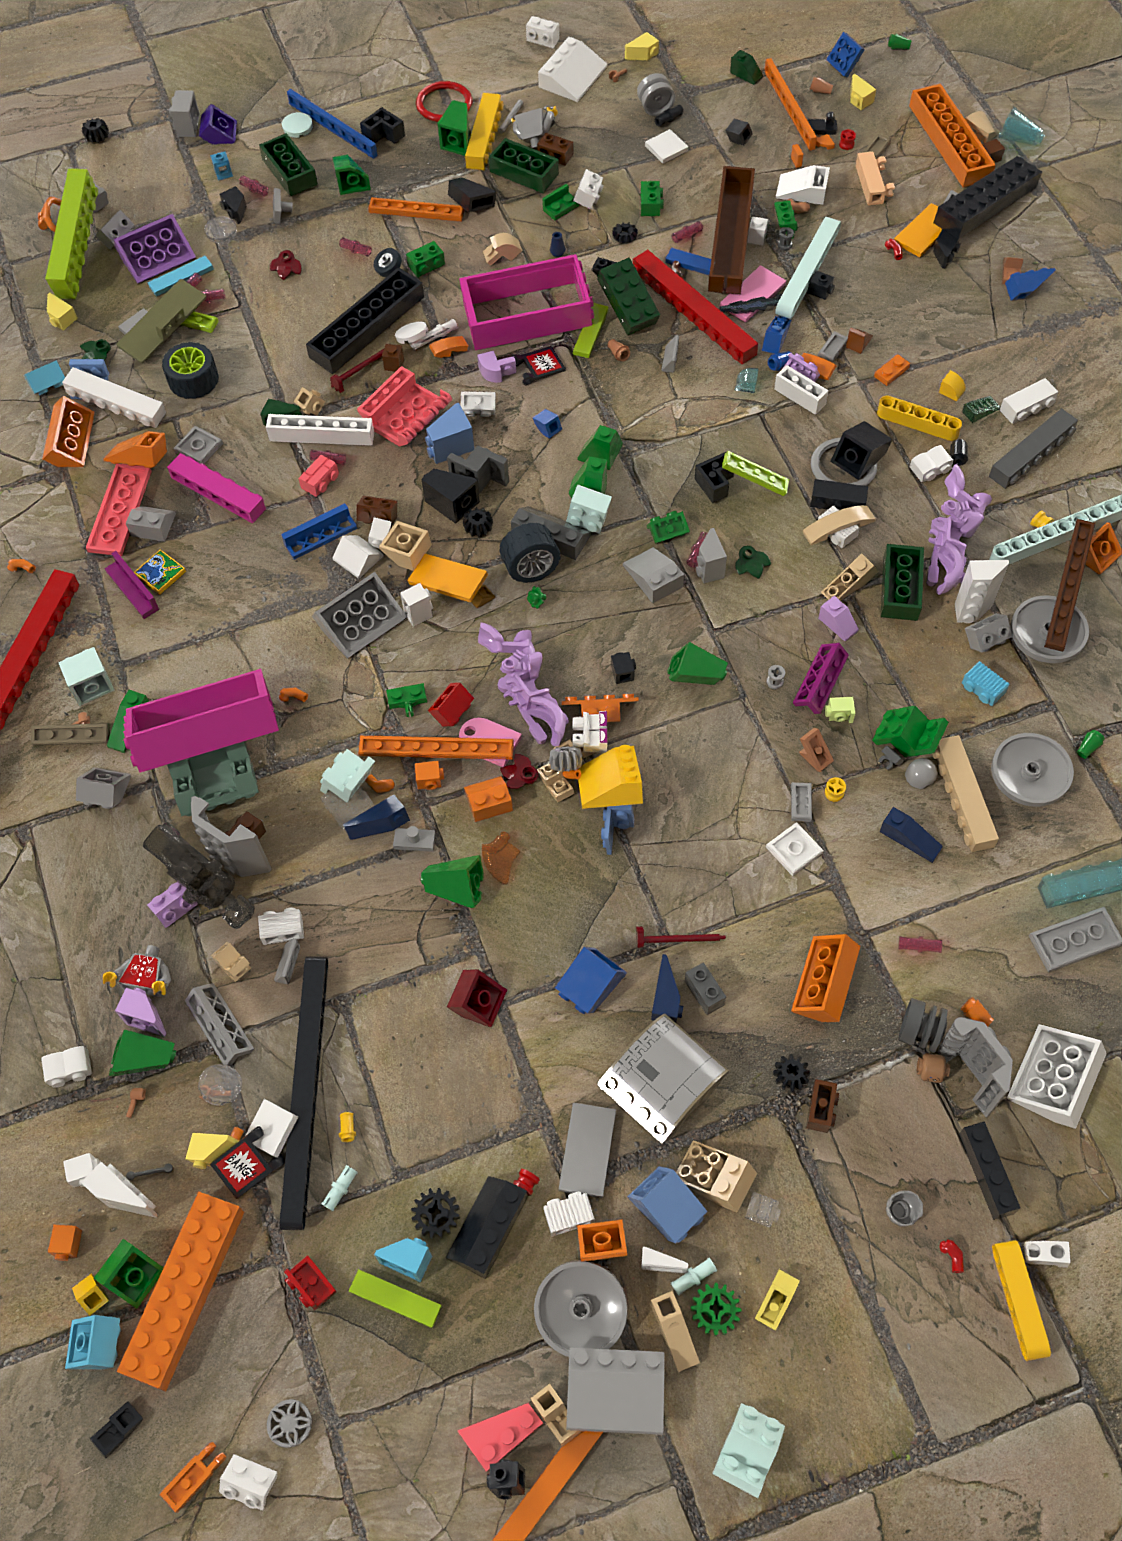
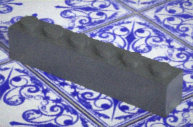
(1033, 448)

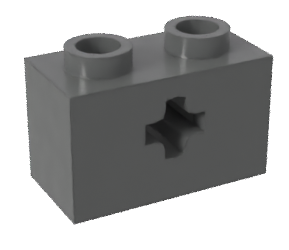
(705, 988)

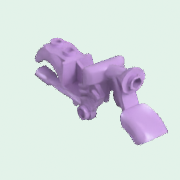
(962, 522)
(521, 672)

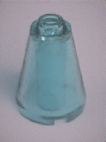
(1021, 129)

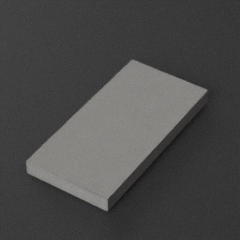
(1076, 939)
(587, 1150)

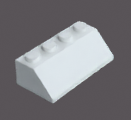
(979, 589)

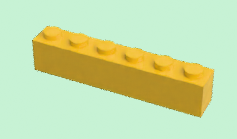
(484, 131)

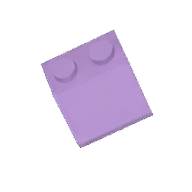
(139, 1012)

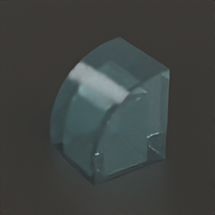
(747, 380)

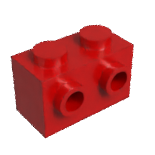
(451, 704)

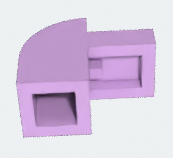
(494, 369)

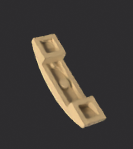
(838, 521)

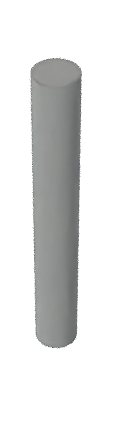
(507, 121)

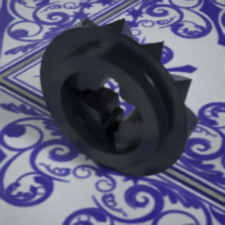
(624, 237)

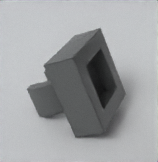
(892, 756)

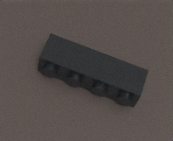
(989, 1170)

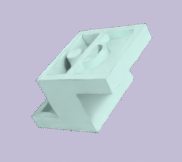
(346, 775)
(749, 1450)

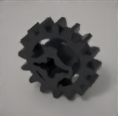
(445, 1214)

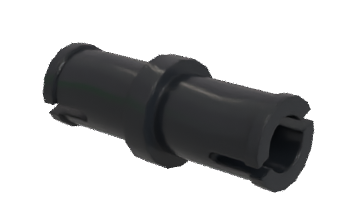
(669, 115)

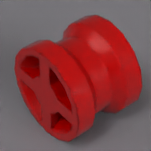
(847, 139)
(526, 1181)

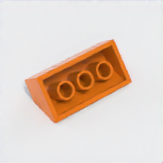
(68, 434)
(826, 978)

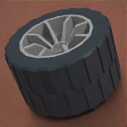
(529, 552)

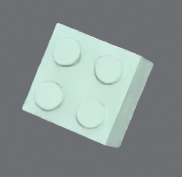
(588, 509)

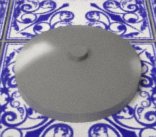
(1031, 626)
(1032, 769)
(580, 1307)

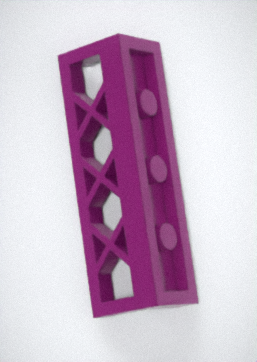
(131, 586)
(824, 677)

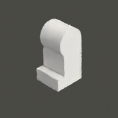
(1047, 1253)

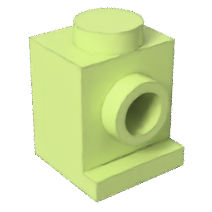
(840, 709)

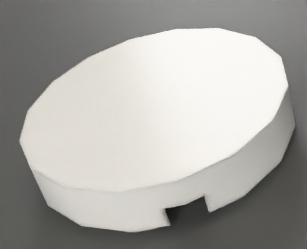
(411, 332)

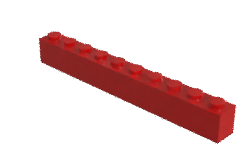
(695, 307)
(33, 638)

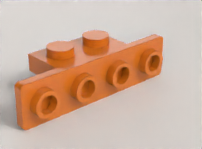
(609, 703)

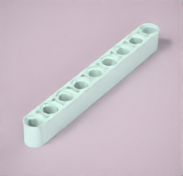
(809, 264)
(1056, 532)

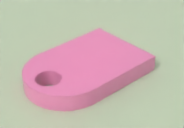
(487, 729)

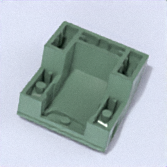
(214, 777)

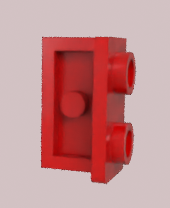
(310, 1283)

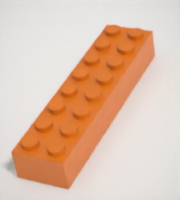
(951, 134)
(181, 1291)

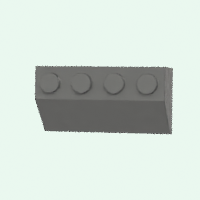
(568, 538)

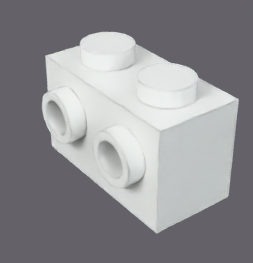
(542, 32)
(588, 189)

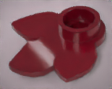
(285, 266)
(517, 772)

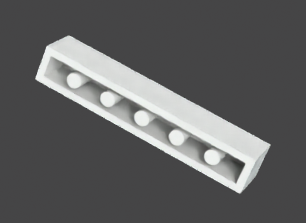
(114, 397)
(320, 429)

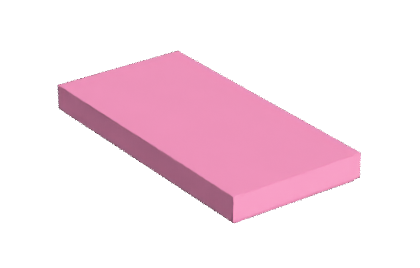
(758, 284)

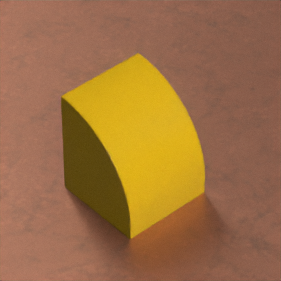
(952, 386)
(90, 1294)

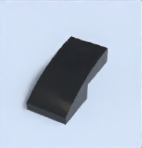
(118, 1428)

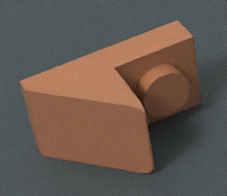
(1011, 266)
(815, 750)

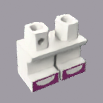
(594, 732)

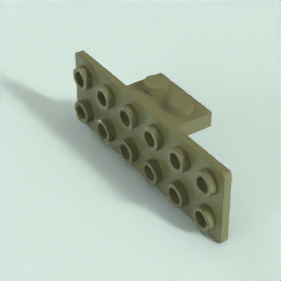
(161, 321)

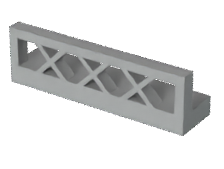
(213, 1023)

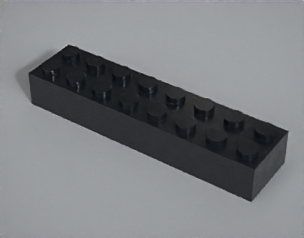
(987, 197)
(365, 320)

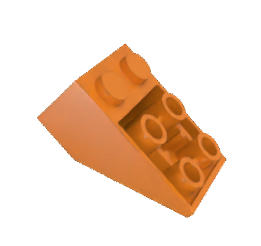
(140, 450)

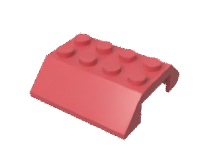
(402, 407)

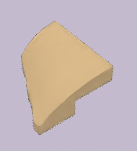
(981, 125)

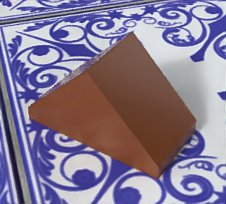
(858, 340)

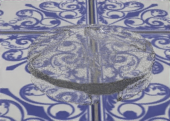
(220, 229)
(220, 1084)

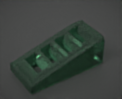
(972, 415)

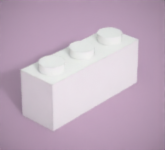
(801, 389)
(1028, 401)

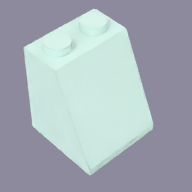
(86, 676)

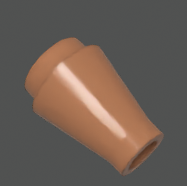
(821, 86)
(619, 350)

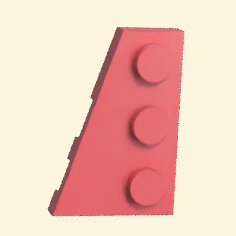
(500, 1434)

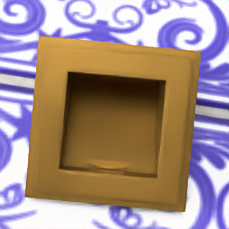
(483, 596)

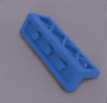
(316, 528)

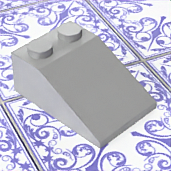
(655, 574)

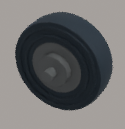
(387, 262)

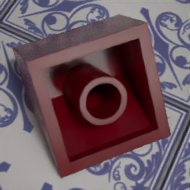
(477, 997)

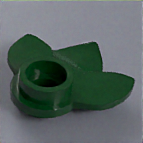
(96, 349)
(752, 564)

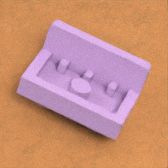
(807, 369)
(170, 905)

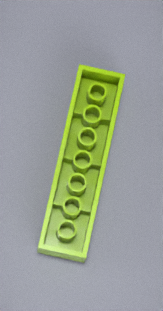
(71, 234)

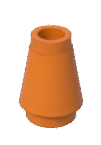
(975, 1011)

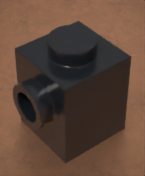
(739, 132)
(821, 285)
(623, 667)

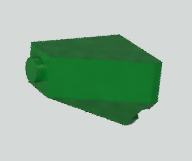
(350, 175)
(603, 444)
(591, 475)
(696, 666)
(455, 880)
(140, 1053)

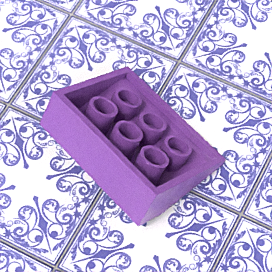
(154, 248)

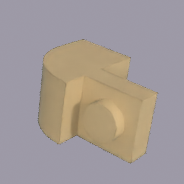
(502, 245)
(231, 961)
(554, 1414)

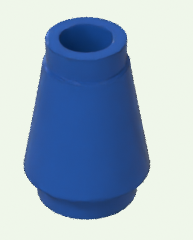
(778, 360)

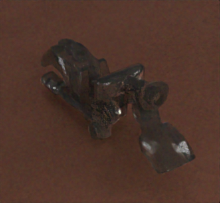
(201, 877)

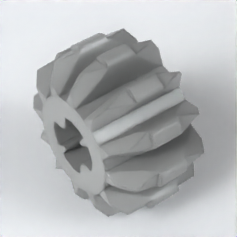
(565, 758)

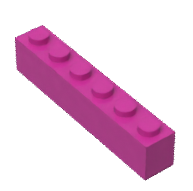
(216, 488)

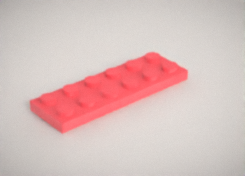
(122, 495)

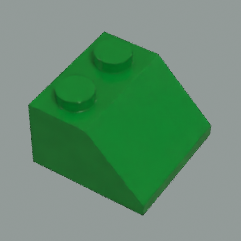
(129, 1273)

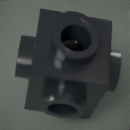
(506, 1479)

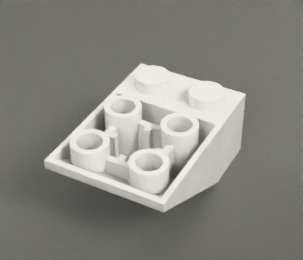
(804, 185)
(117, 1191)

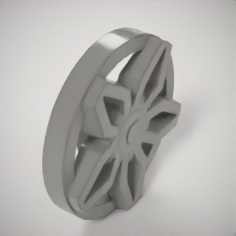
(289, 1423)

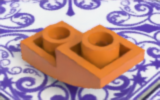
(445, 346)
(824, 366)

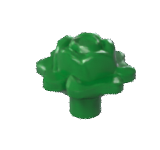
(536, 597)

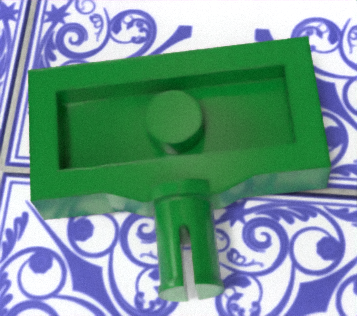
(406, 697)

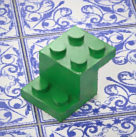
(910, 731)

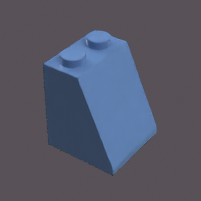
(449, 435)
(668, 1204)

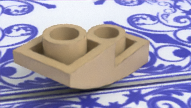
(555, 783)

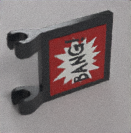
(540, 364)
(244, 1165)

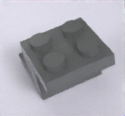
(481, 465)

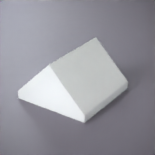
(356, 555)

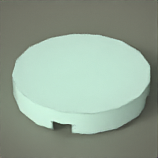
(297, 124)

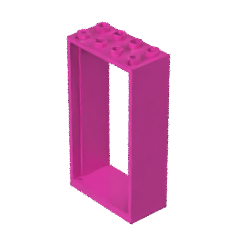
(525, 280)
(199, 721)

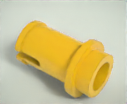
(347, 1127)

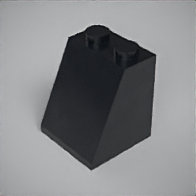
(860, 449)
(450, 493)

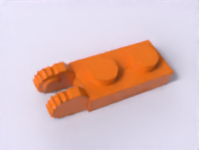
(191, 1478)

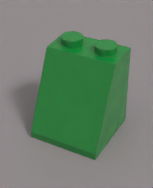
(454, 128)

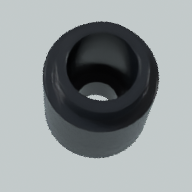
(959, 452)

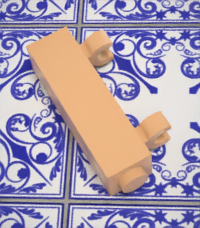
(871, 179)

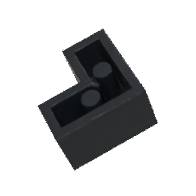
(383, 124)
(713, 478)

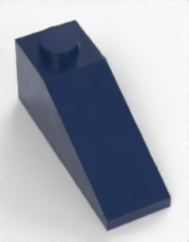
(379, 819)
(910, 834)
(667, 994)

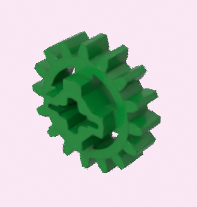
(704, 1309)

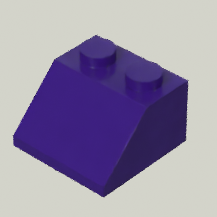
(217, 126)

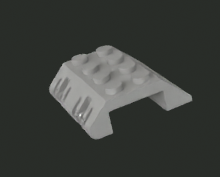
(983, 1056)

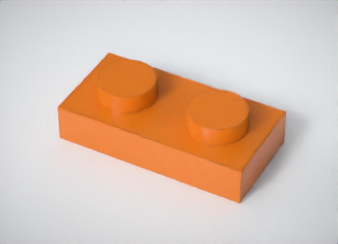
(892, 370)

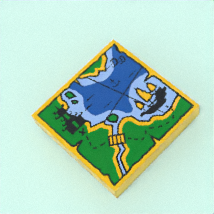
(160, 572)

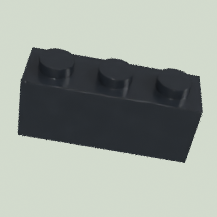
(837, 494)

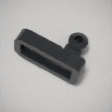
(824, 126)

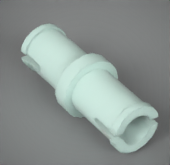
(339, 1188)
(693, 1276)

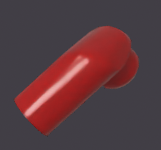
(892, 243)
(955, 1253)

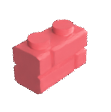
(318, 476)

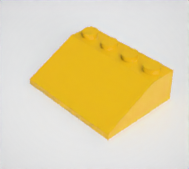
(611, 779)

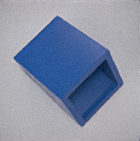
(589, 980)

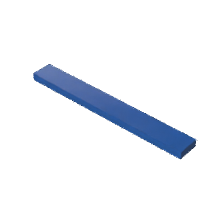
(332, 123)

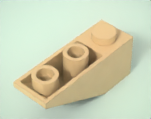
(851, 579)
(674, 1331)

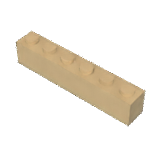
(965, 794)

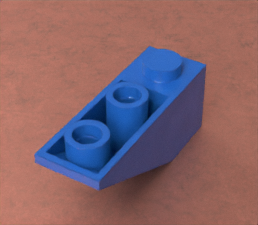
(1023, 284)
(776, 334)

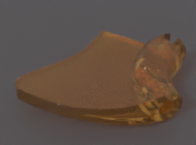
(499, 857)

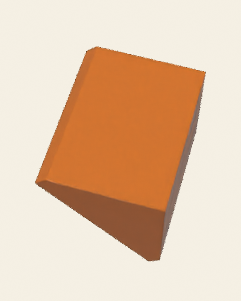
(1103, 549)

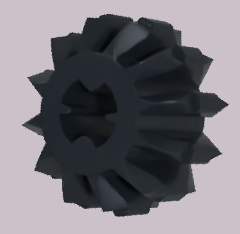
(95, 130)
(477, 522)
(790, 1080)

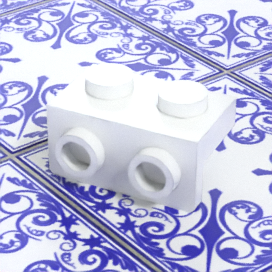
(478, 403)
(247, 1482)

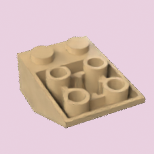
(716, 1175)

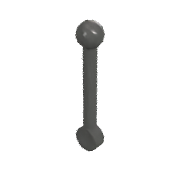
(168, 1168)

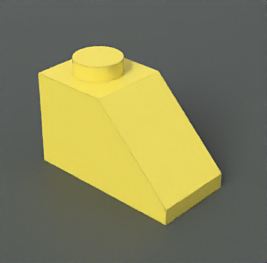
(642, 48)
(861, 93)
(60, 312)
(207, 1147)
(777, 1299)

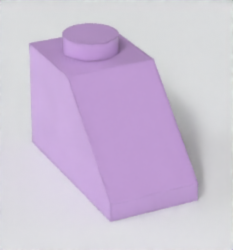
(838, 618)

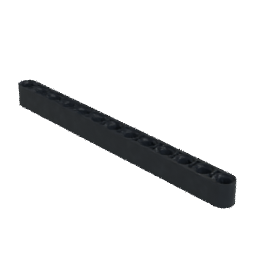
(304, 1094)

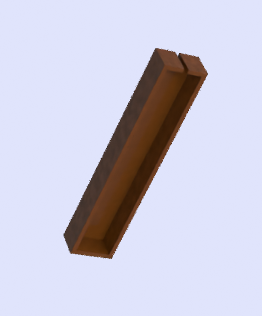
(731, 230)

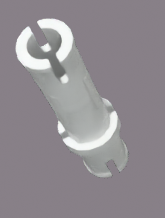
(439, 331)

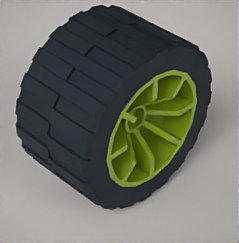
(190, 370)

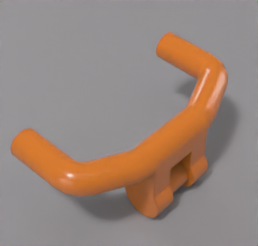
(44, 216)

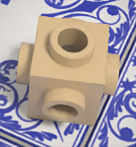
(309, 401)

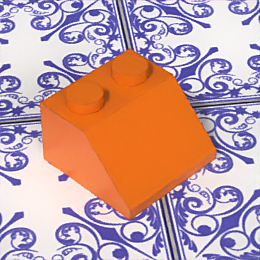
(488, 798)
(602, 1240)

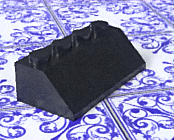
(487, 1226)

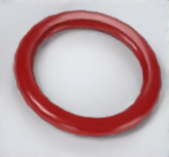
(436, 86)

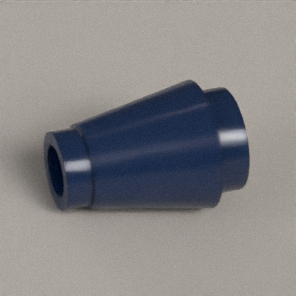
(557, 245)

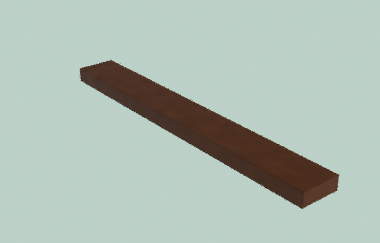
(1069, 585)

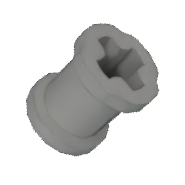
(778, 678)

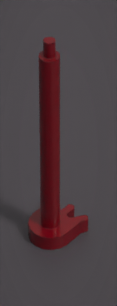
(337, 381)
(641, 939)

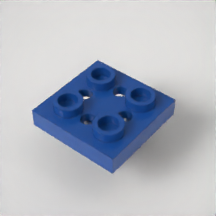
(849, 54)

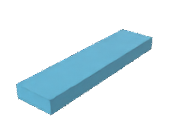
(166, 282)

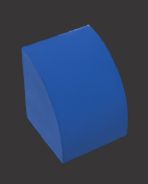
(547, 423)

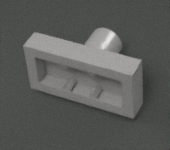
(279, 206)
(414, 839)

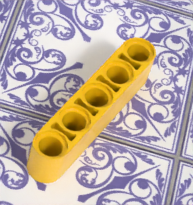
(919, 418)
(1021, 1300)

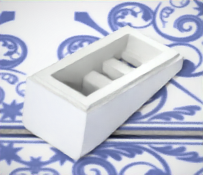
(658, 1261)

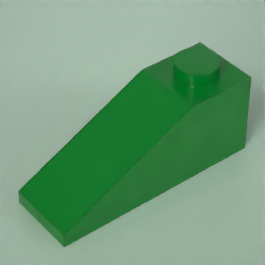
(116, 737)

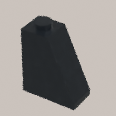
(471, 195)

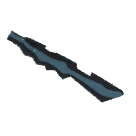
(751, 305)

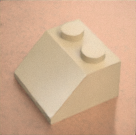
(406, 545)

